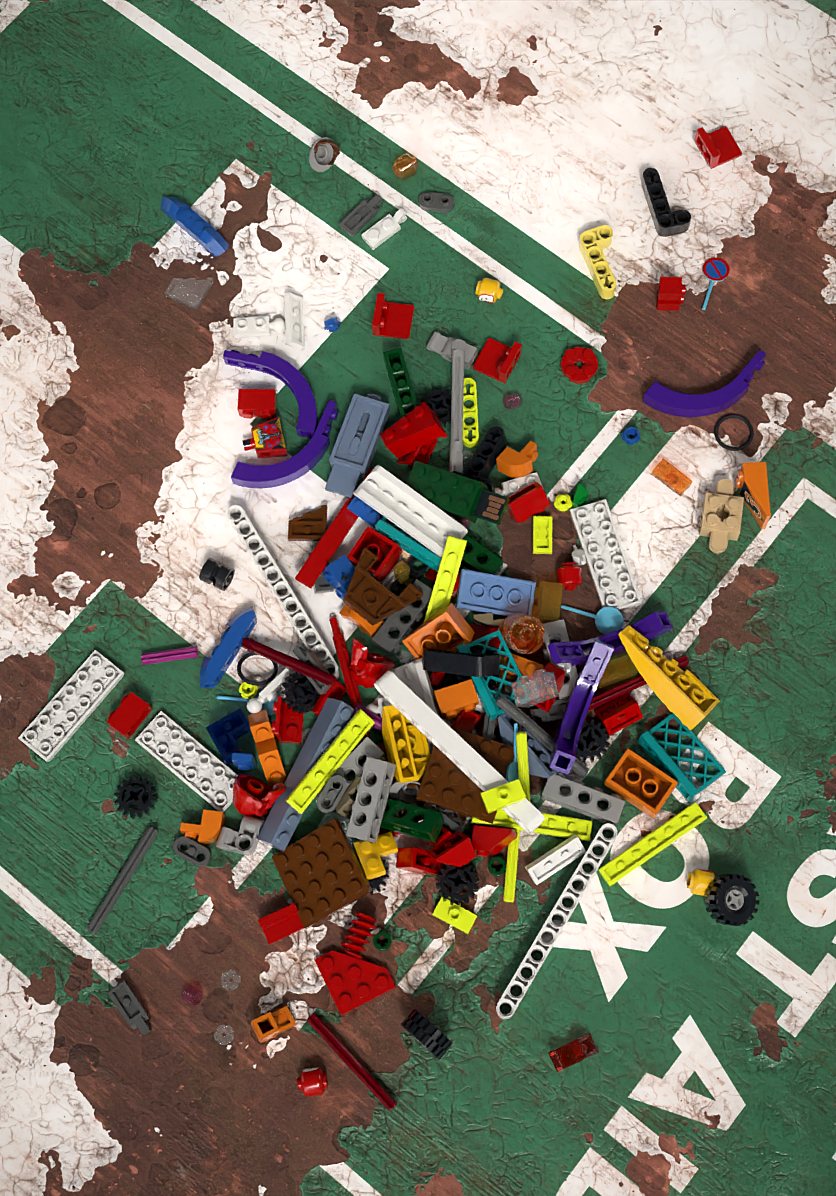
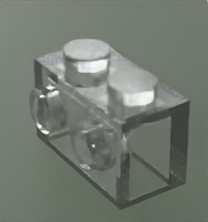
(534, 688)

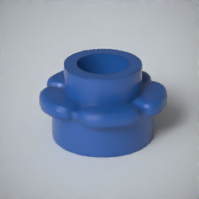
(332, 324)
(631, 431)

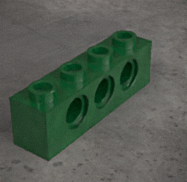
(400, 381)
(469, 560)
(409, 824)

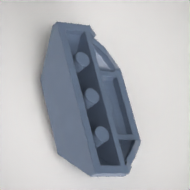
(538, 754)

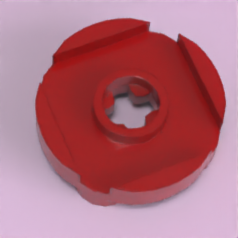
(582, 355)

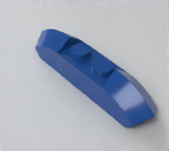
(194, 225)
(223, 655)

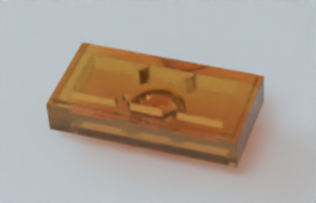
(671, 477)

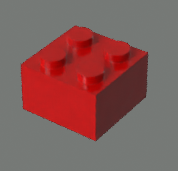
(379, 545)

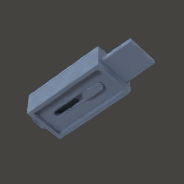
(357, 443)

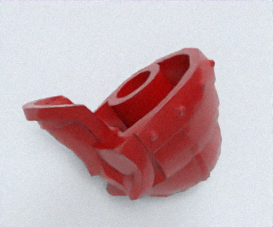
(367, 666)
(254, 796)

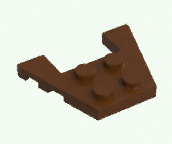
(373, 599)

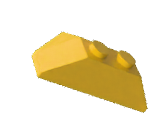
(404, 745)

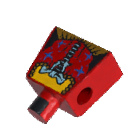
(267, 440)

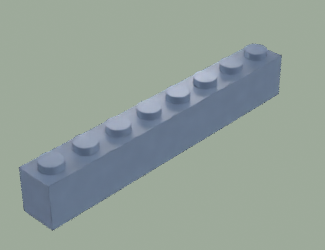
(282, 817)

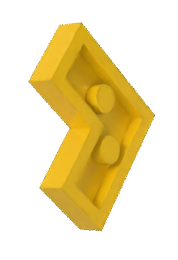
(370, 853)

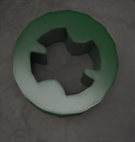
(501, 862)
(386, 936)

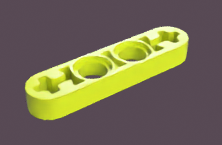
(470, 412)

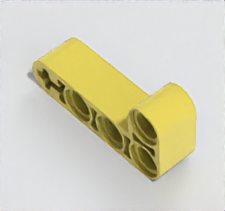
(599, 264)

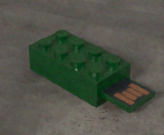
(456, 494)

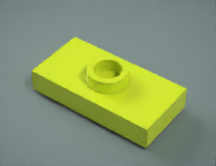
(542, 534)
(503, 796)
(455, 915)

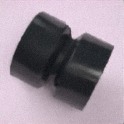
(215, 573)

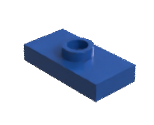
(244, 761)

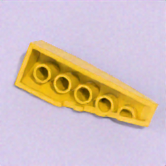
(675, 688)

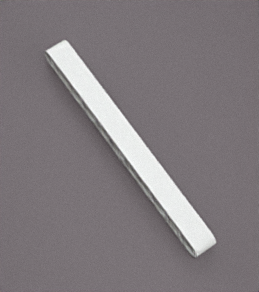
(279, 584)
(453, 746)
(560, 910)

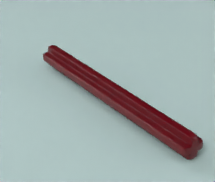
(288, 661)
(627, 686)
(352, 1062)

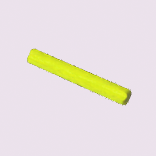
(522, 759)
(511, 869)

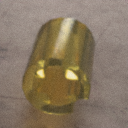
(402, 572)

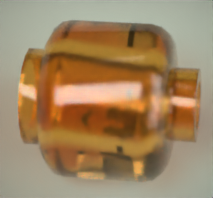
(405, 166)

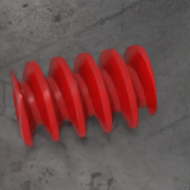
(358, 935)

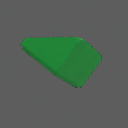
(580, 497)

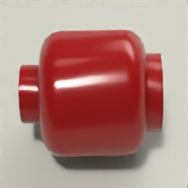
(569, 575)
(312, 1082)

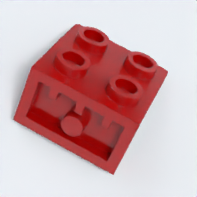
(717, 146)
(392, 319)
(498, 360)
(288, 724)

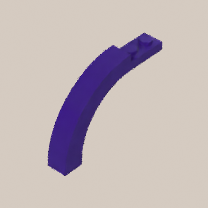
(290, 376)
(705, 404)
(291, 469)
(578, 651)
(572, 720)

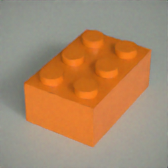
(640, 783)

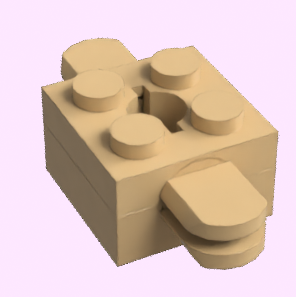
(721, 516)

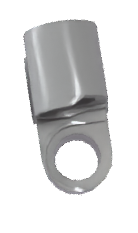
(232, 840)

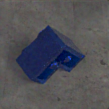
(226, 731)

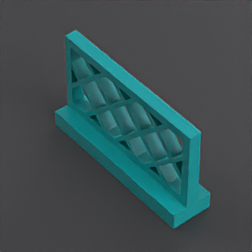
(408, 544)
(481, 686)
(672, 769)

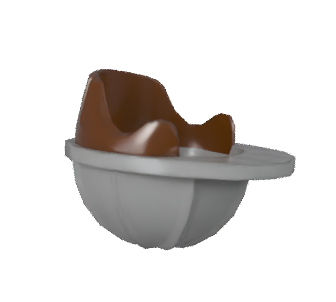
(323, 154)
(406, 792)

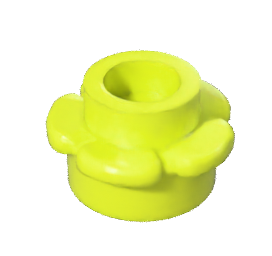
(558, 502)
(248, 694)

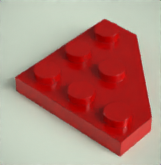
(353, 980)

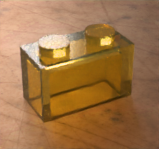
(549, 601)
(618, 670)

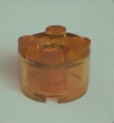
(525, 625)

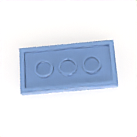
(494, 593)

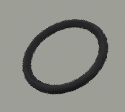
(738, 417)
(252, 682)

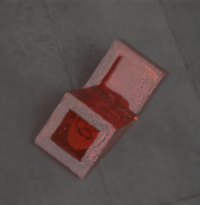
(573, 1052)

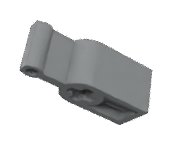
(443, 346)

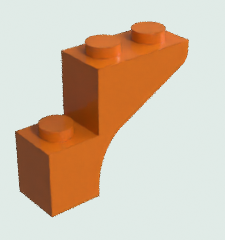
(267, 747)

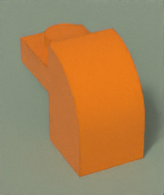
(515, 463)
(364, 626)
(208, 830)
(272, 1024)

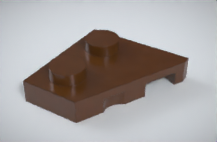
(309, 526)

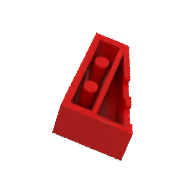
(413, 430)

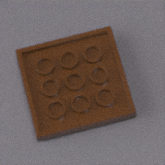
(452, 789)
(321, 873)

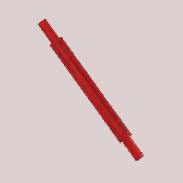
(344, 661)

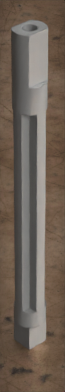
(456, 443)

